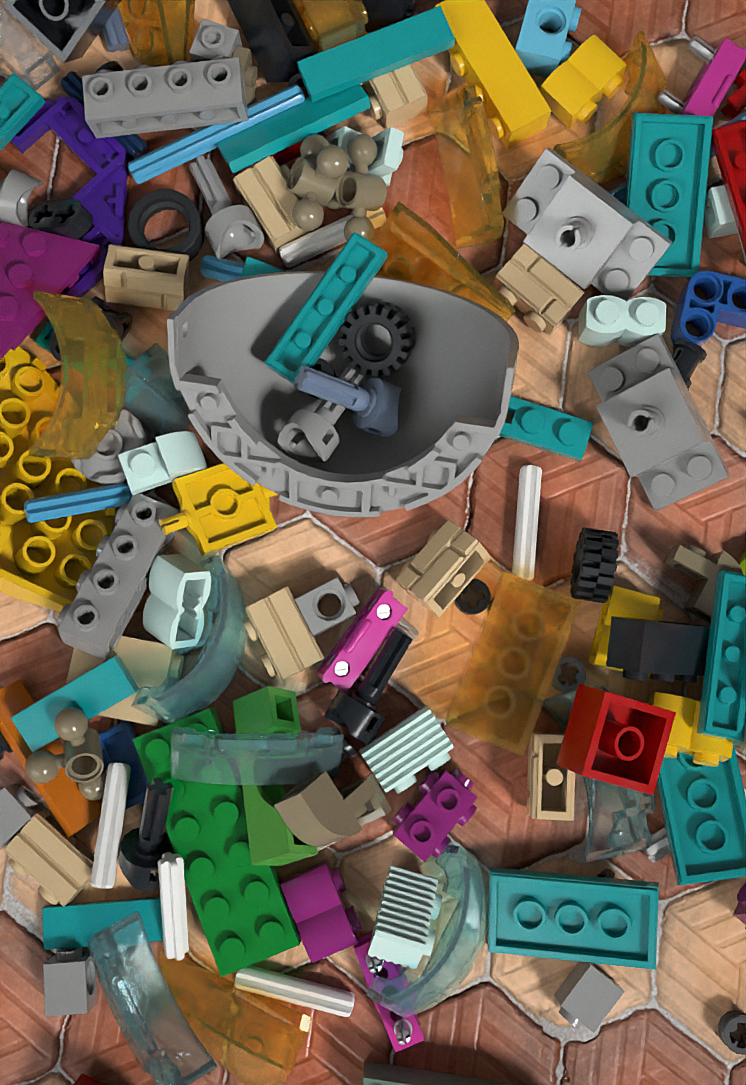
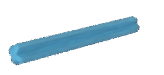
(206, 138)

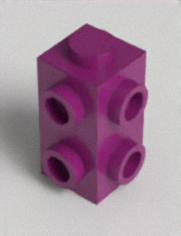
(443, 804)

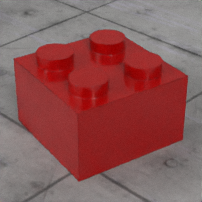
(615, 739)

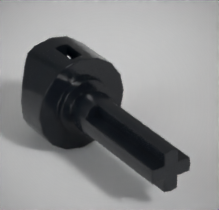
(358, 709)
(145, 845)

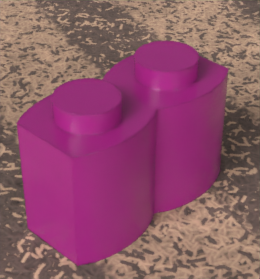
(320, 910)

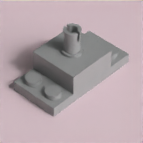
(584, 228)
(656, 423)

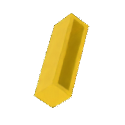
(499, 76)

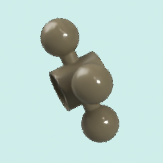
(315, 179)
(358, 188)
(80, 758)

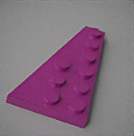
(32, 263)

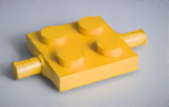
(220, 509)

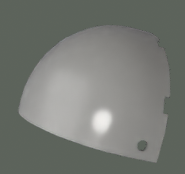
(447, 412)

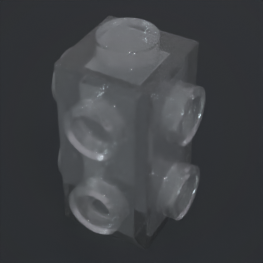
(24, 52)

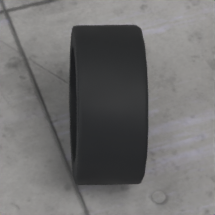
(166, 200)

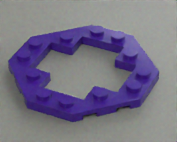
(103, 195)

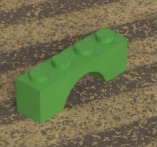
(270, 839)

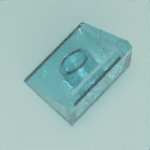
(153, 395)

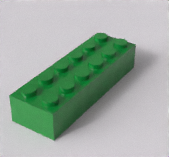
(207, 825)

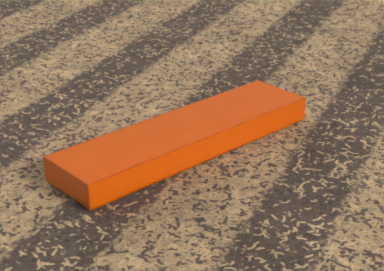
(61, 793)

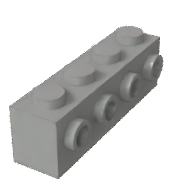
(165, 97)
(117, 579)

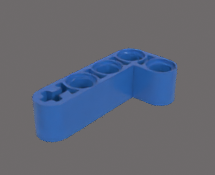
(706, 313)

